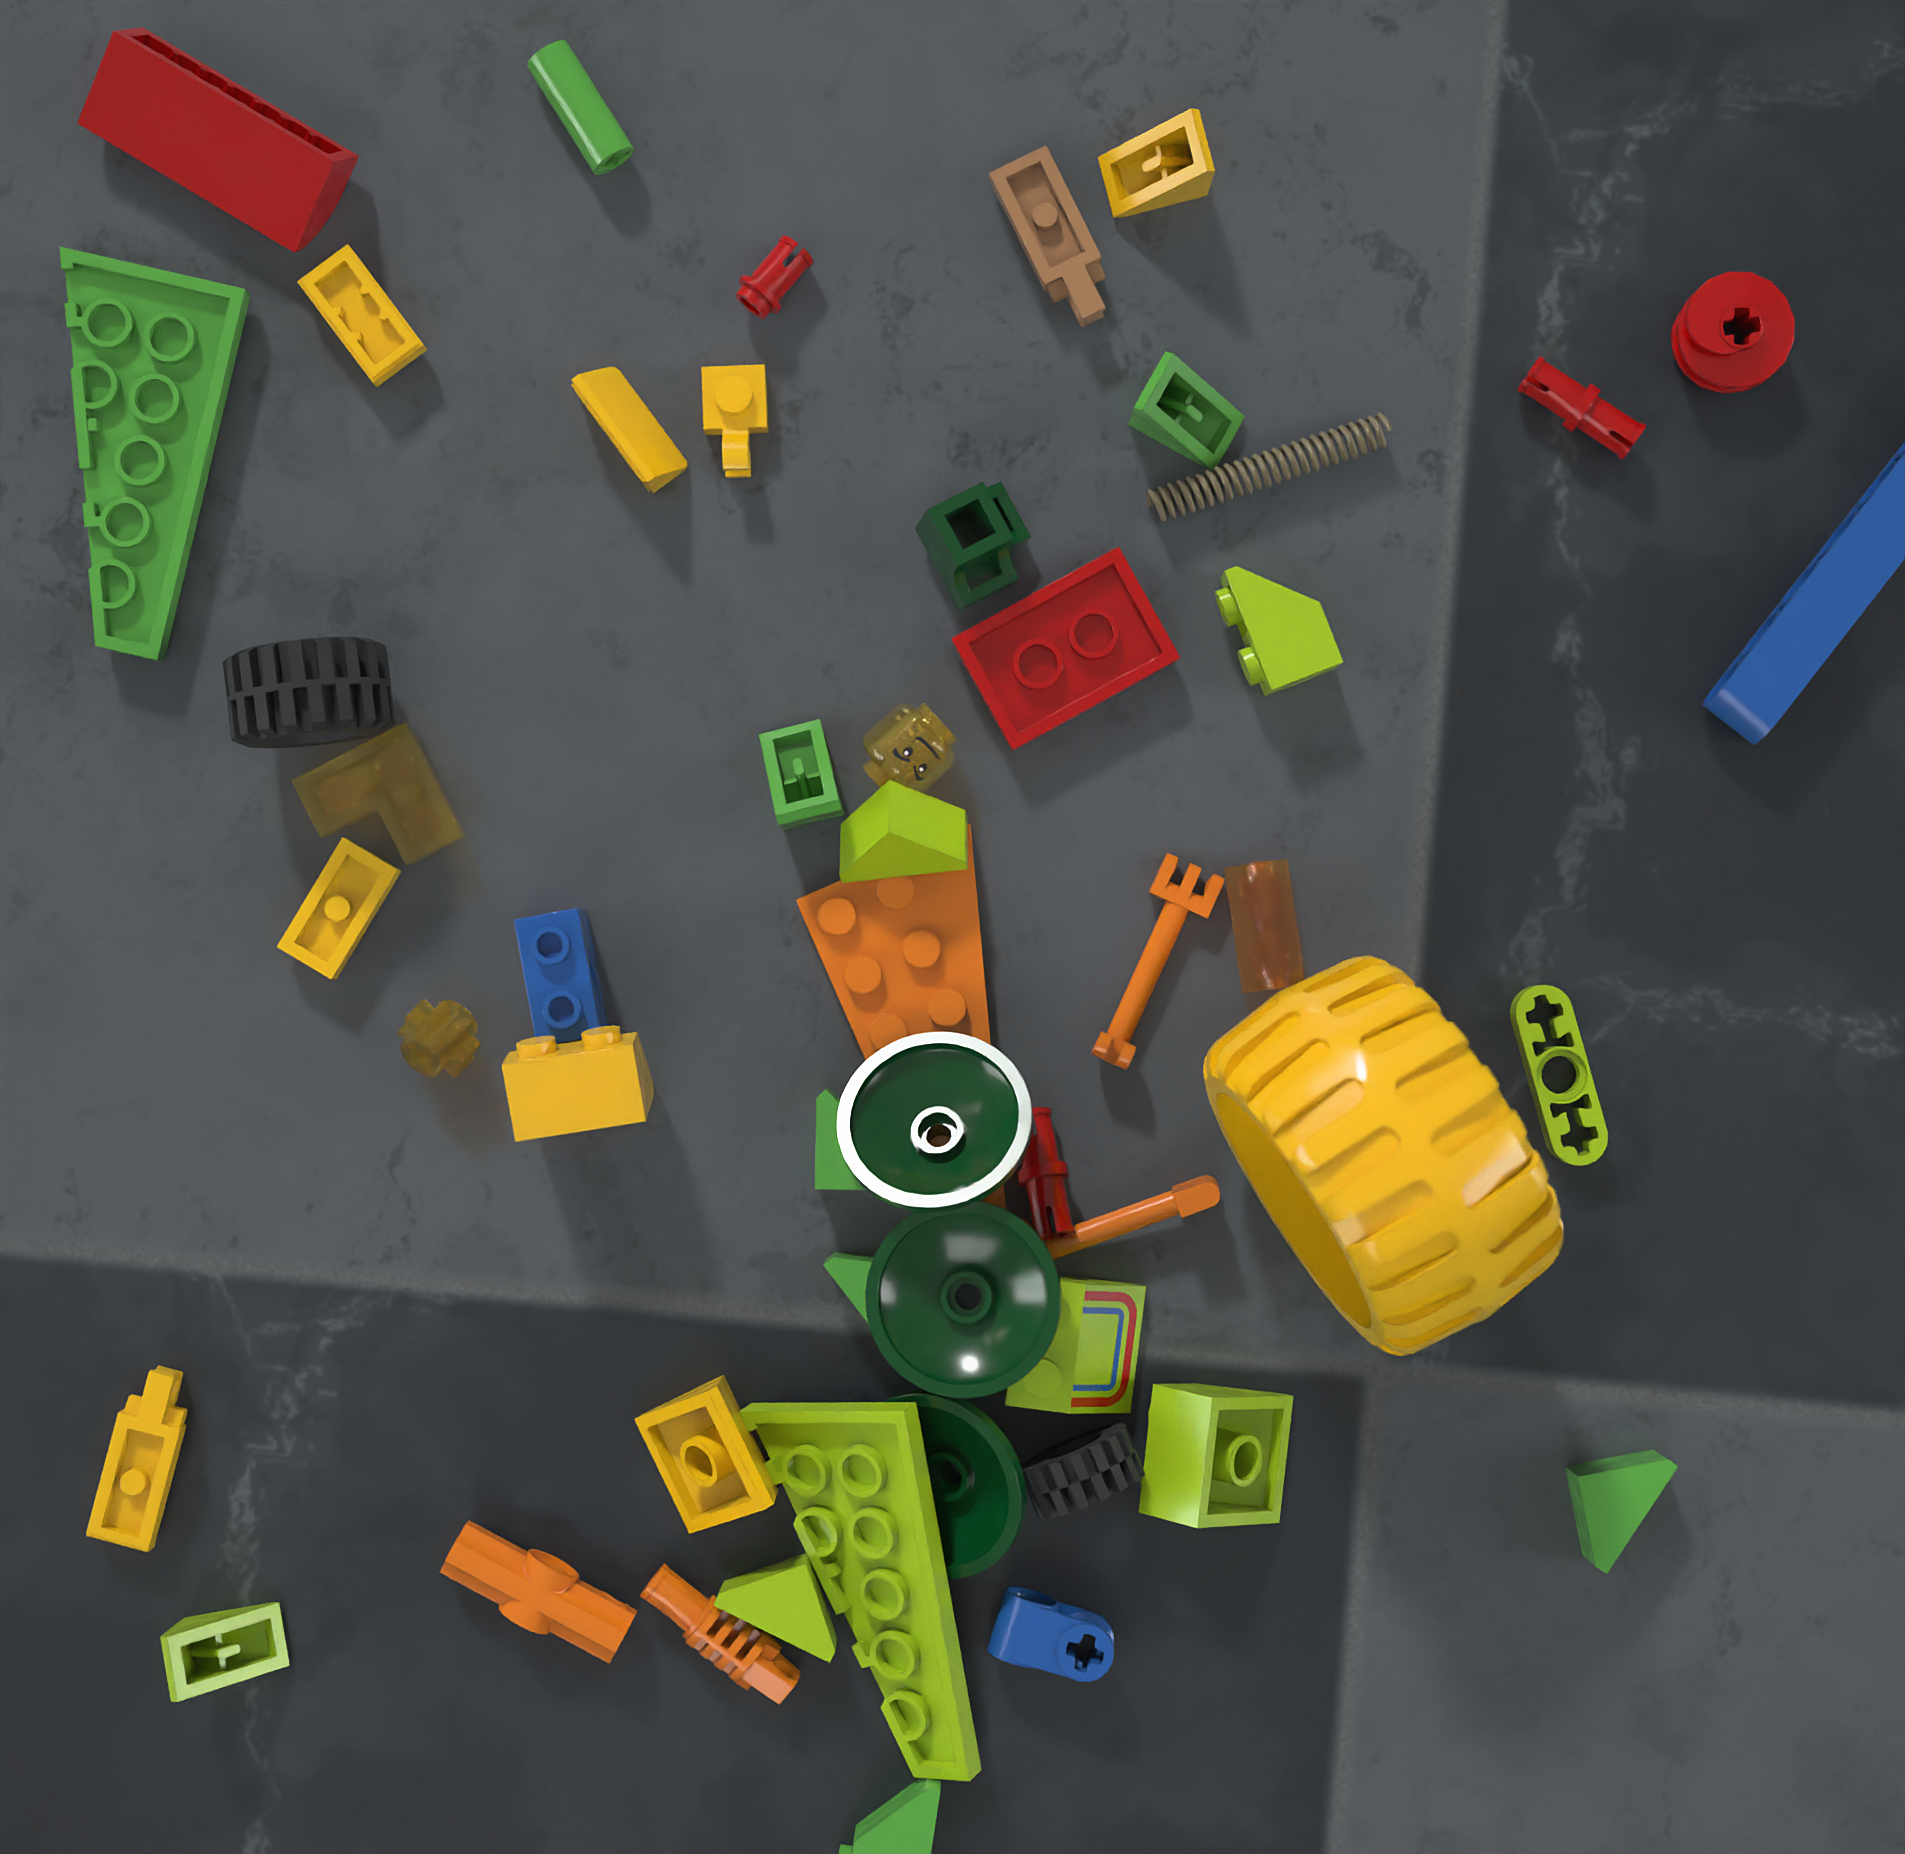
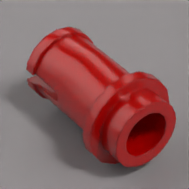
(772, 280)

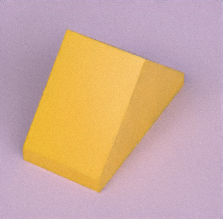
(1159, 167)

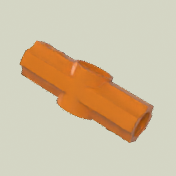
(538, 1591)

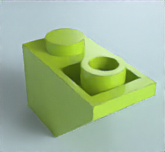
(1280, 628)

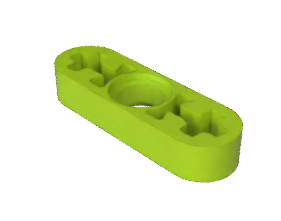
(1557, 1124)

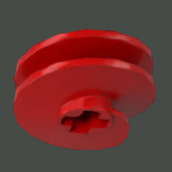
(1753, 308)

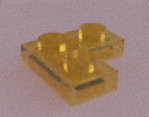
(386, 777)

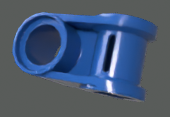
(1044, 1632)

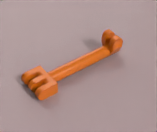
(1180, 900)
(1182, 1200)

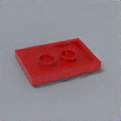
(1065, 649)

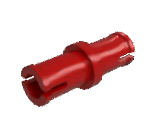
(1581, 407)
(1044, 1179)

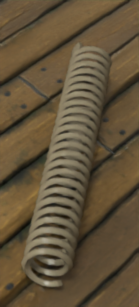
(1271, 458)

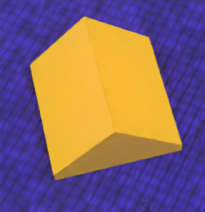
(707, 1456)

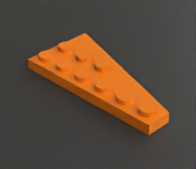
(904, 958)

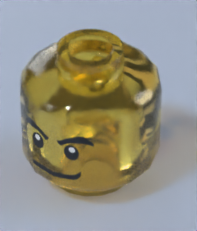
(909, 747)

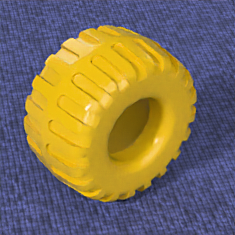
(1384, 1154)

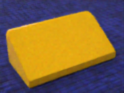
(630, 426)

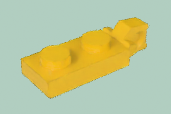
(140, 1464)

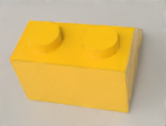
(577, 1083)

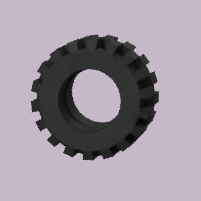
(308, 692)

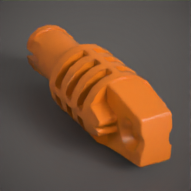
(731, 1643)

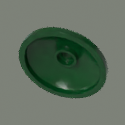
(928, 1090)
(918, 1309)
(984, 1505)

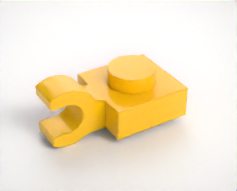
(735, 408)

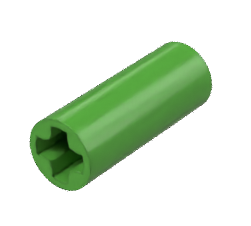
(580, 107)

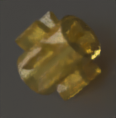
(439, 1038)

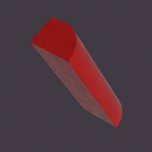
(216, 138)

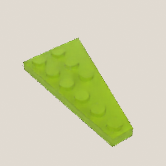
(877, 1549)

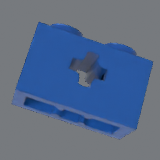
(560, 974)

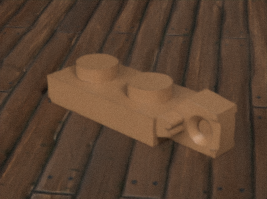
(1051, 232)

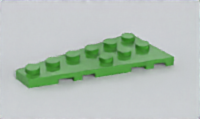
(147, 412)

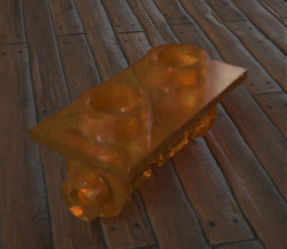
(1264, 925)

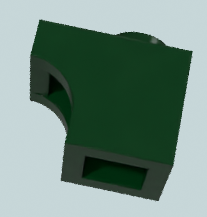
(972, 542)

